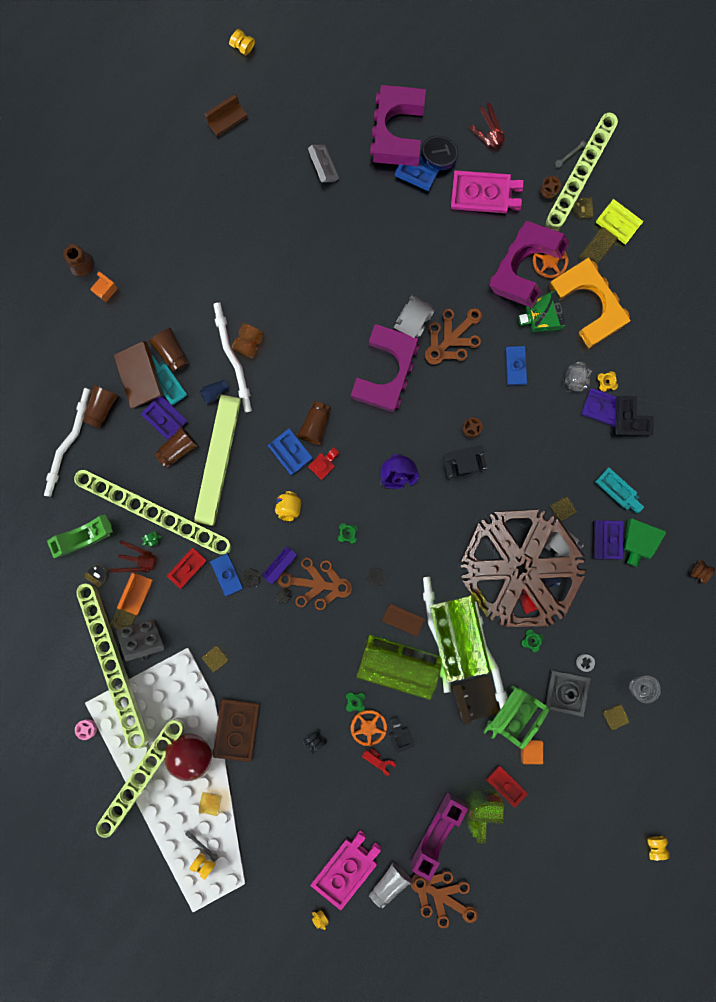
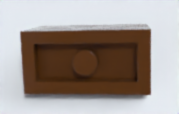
(225, 115)
(403, 620)

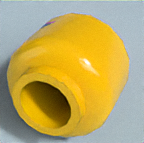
(288, 506)

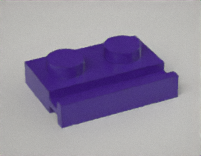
(600, 407)
(163, 417)
(608, 539)
(279, 564)

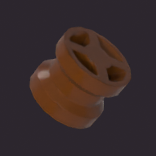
(552, 183)
(472, 424)
(702, 571)

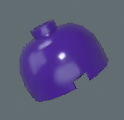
(398, 471)

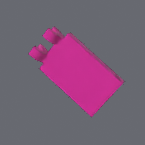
(485, 192)
(346, 871)

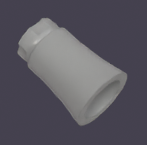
(390, 885)

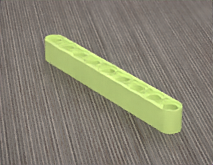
(146, 506)
(119, 672)

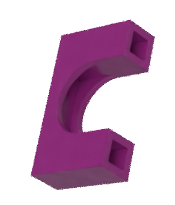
(395, 101)
(530, 240)
(387, 395)
(427, 854)

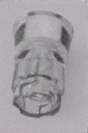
(650, 691)

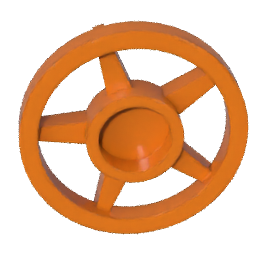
(550, 263)
(368, 727)

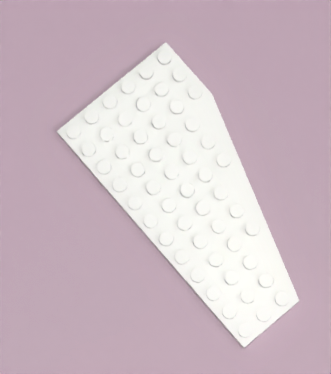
(170, 805)

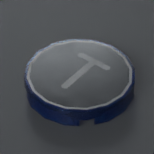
(439, 152)

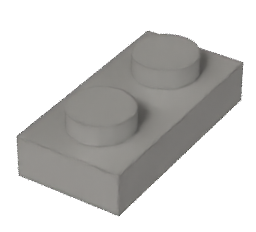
(323, 163)

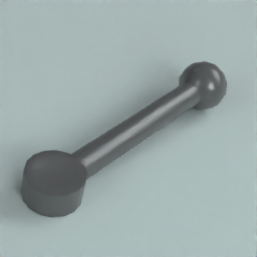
(558, 163)
(213, 856)

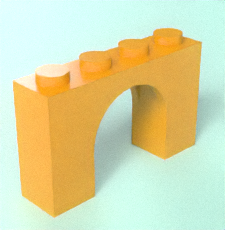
(586, 276)

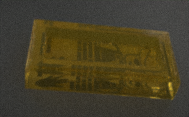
(599, 246)

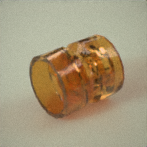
(247, 340)

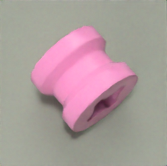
(82, 731)

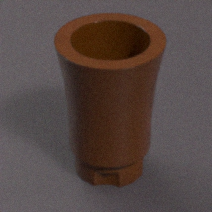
(78, 260)
(169, 349)
(99, 406)
(315, 424)
(175, 447)

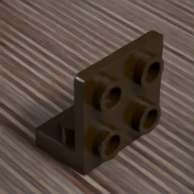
(475, 699)

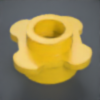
(611, 376)
(320, 920)

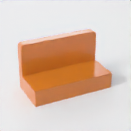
(135, 593)

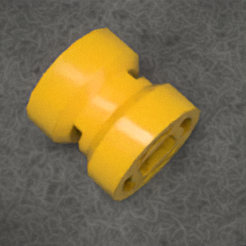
(242, 42)
(658, 848)
(205, 870)

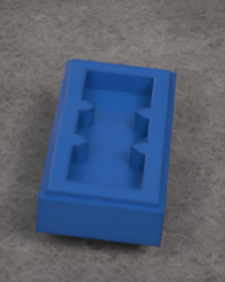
(516, 365)
(226, 574)

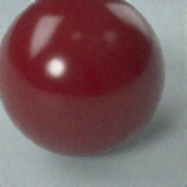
(188, 757)

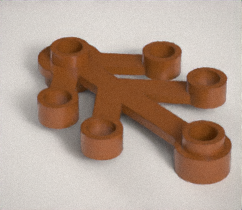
(451, 338)
(318, 584)
(441, 896)

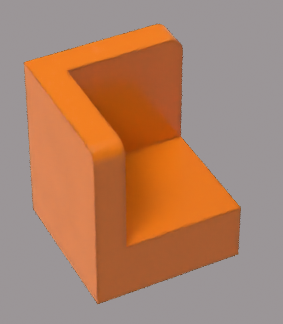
(104, 287)
(532, 752)

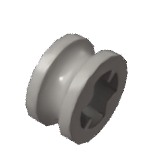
(579, 661)

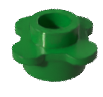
(346, 528)
(151, 539)
(537, 640)
(351, 698)

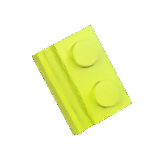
(619, 221)

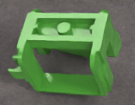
(515, 716)

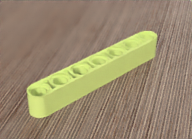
(587, 166)
(217, 460)
(135, 785)

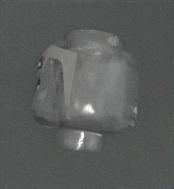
(578, 376)

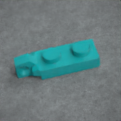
(171, 387)
(619, 490)

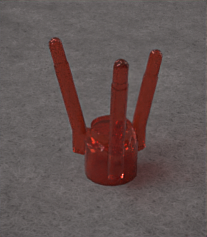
(495, 135)
(146, 560)

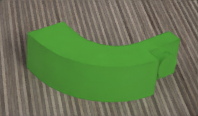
(80, 537)

